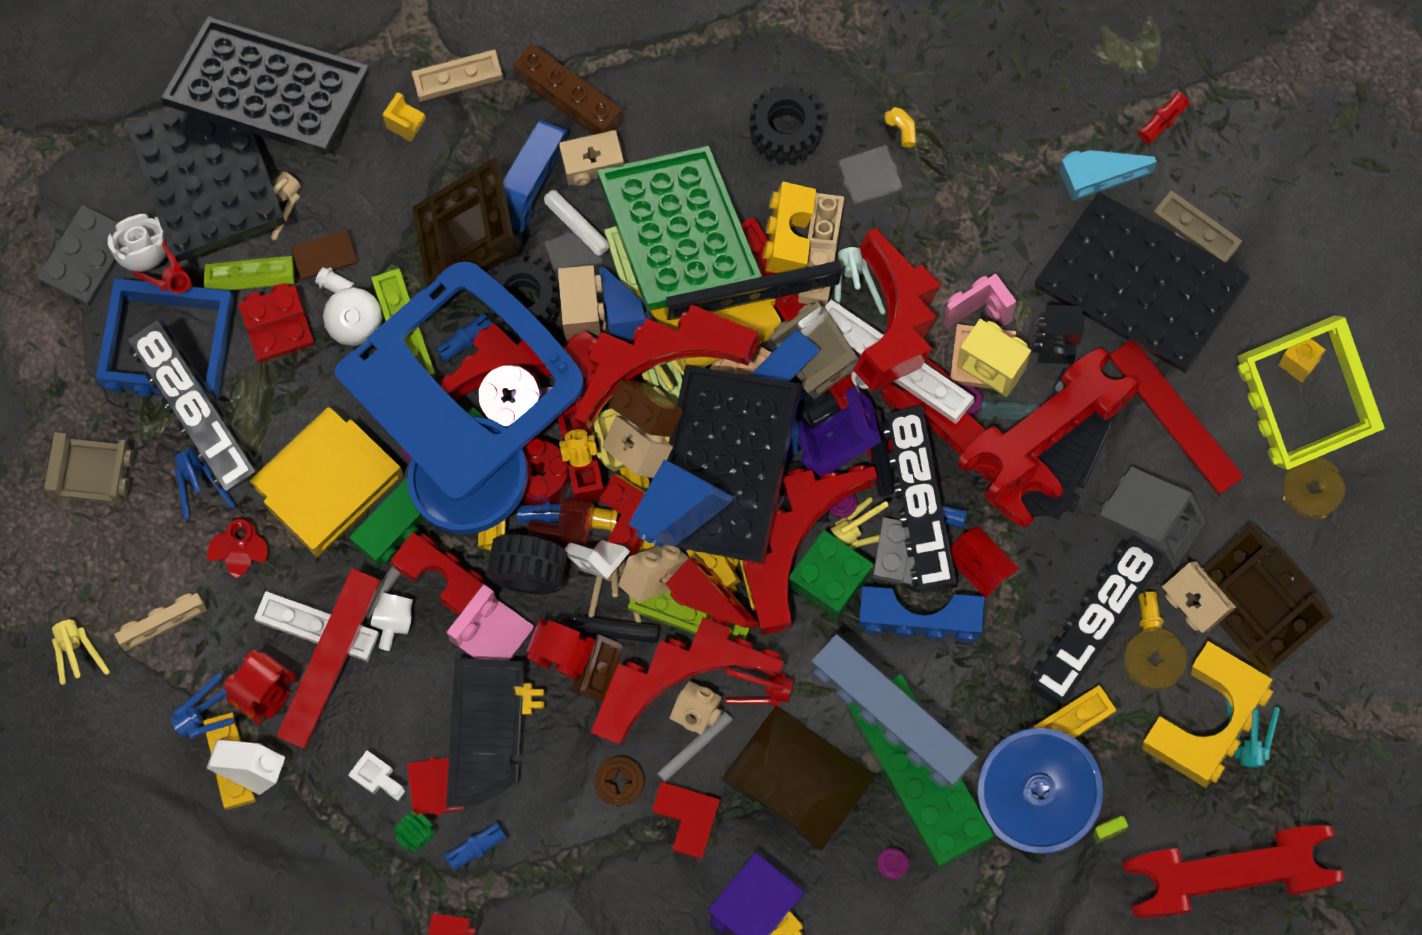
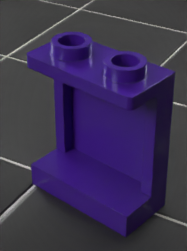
(840, 436)
(755, 900)

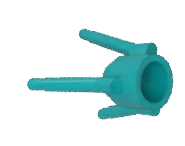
(1252, 752)

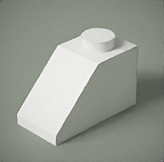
(246, 764)

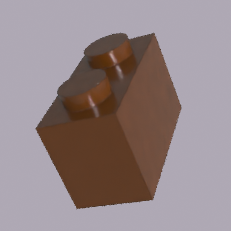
(646, 408)

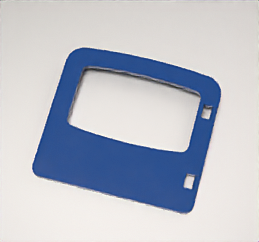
(423, 416)

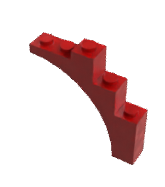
(909, 319)
(655, 344)
(497, 350)
(807, 504)
(711, 650)

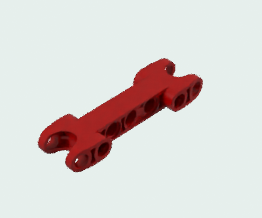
(960, 436)
(1013, 452)
(1179, 881)

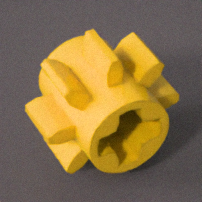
(578, 448)

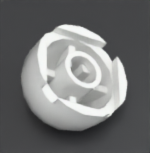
(138, 243)
(352, 316)

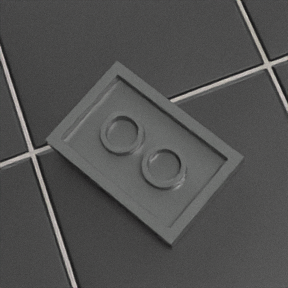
(81, 257)

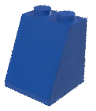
(676, 506)

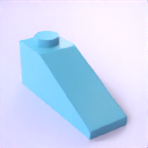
(1099, 170)

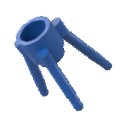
(190, 468)
(187, 718)

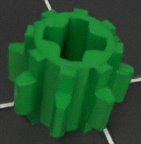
(413, 832)

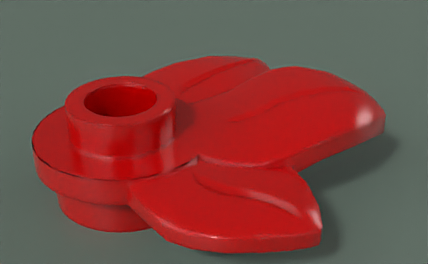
(238, 552)

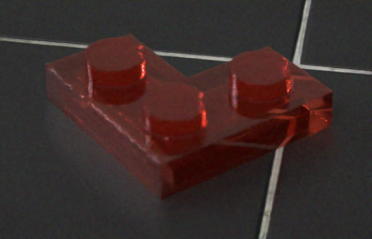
(572, 526)

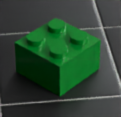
(830, 575)

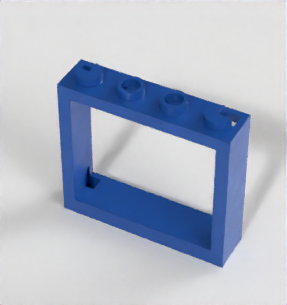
(146, 292)

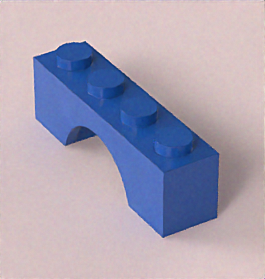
(883, 612)

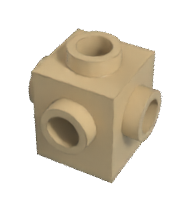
(696, 708)

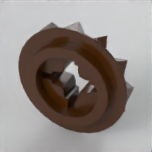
(608, 772)

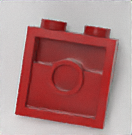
(276, 322)

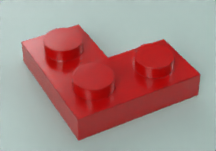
(624, 499)

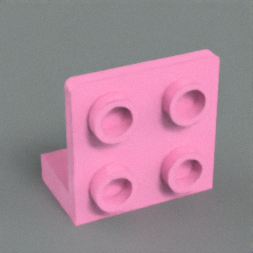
(984, 291)
(489, 628)

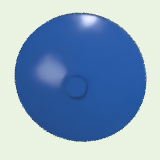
(483, 507)
(1040, 790)

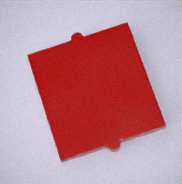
(429, 786)

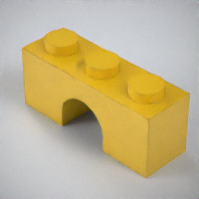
(791, 207)

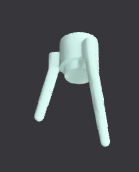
(853, 266)

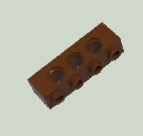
(567, 92)

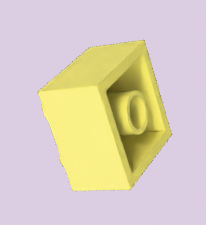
(993, 357)

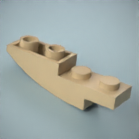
(823, 241)

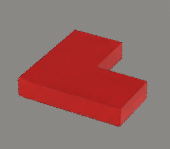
(693, 811)

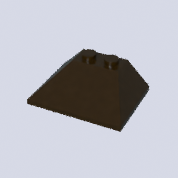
(465, 223)
(1272, 599)
(799, 777)

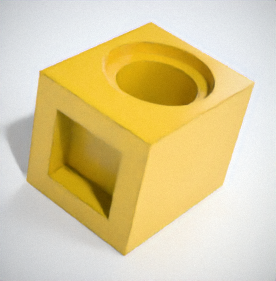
(1302, 359)

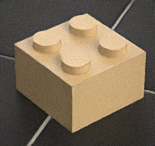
(581, 301)

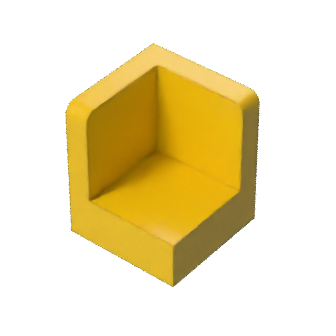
(403, 118)

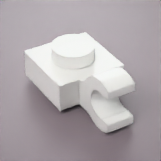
(374, 774)

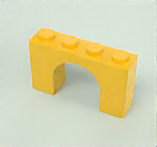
(1202, 756)

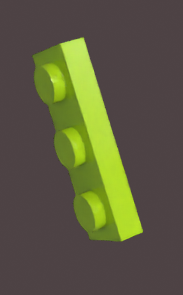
(249, 273)

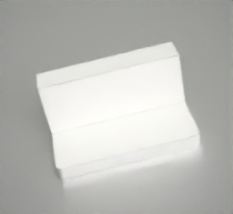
(600, 560)

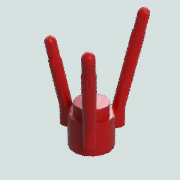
(173, 277)
(776, 687)

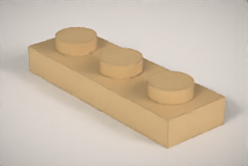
(457, 75)
(160, 620)

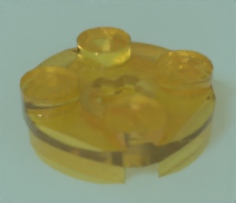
(1316, 505)
(1169, 649)

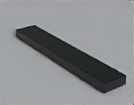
(755, 289)

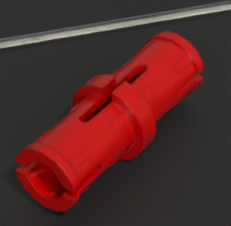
(1163, 118)

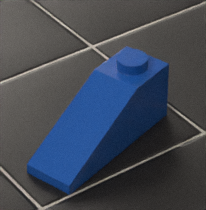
(621, 308)

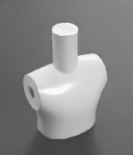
(392, 617)

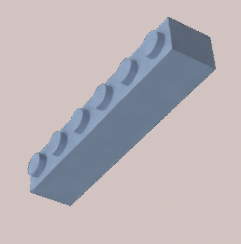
(893, 712)

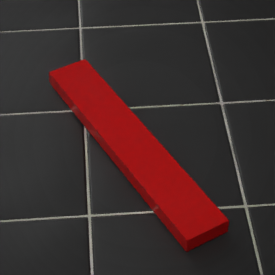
(1177, 418)
(328, 658)

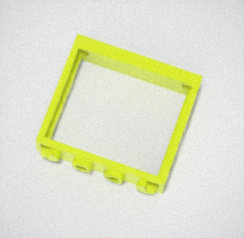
(1355, 379)

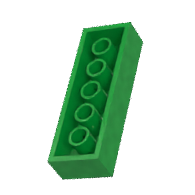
(941, 817)

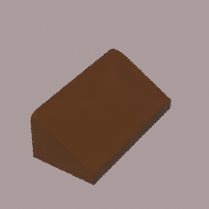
(326, 252)
(599, 669)

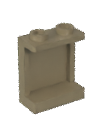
(835, 356)
(88, 470)

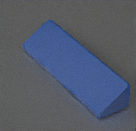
(787, 358)

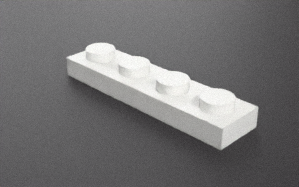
(308, 623)

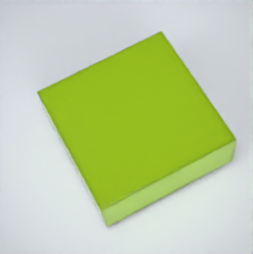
(1110, 829)

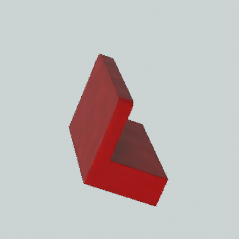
(981, 561)

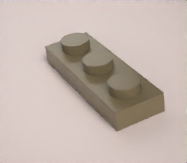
(1196, 227)

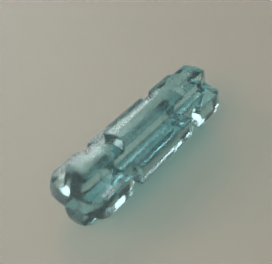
(1007, 410)

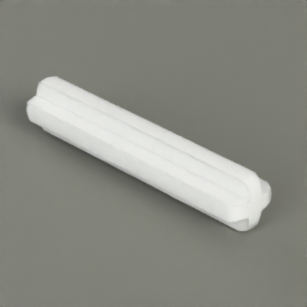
(576, 223)

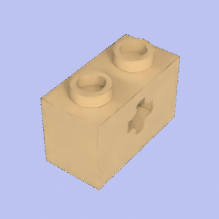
(578, 152)
(636, 448)
(649, 571)
(1213, 602)

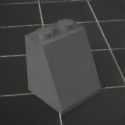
(1155, 514)

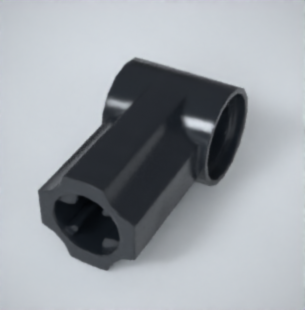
(820, 408)

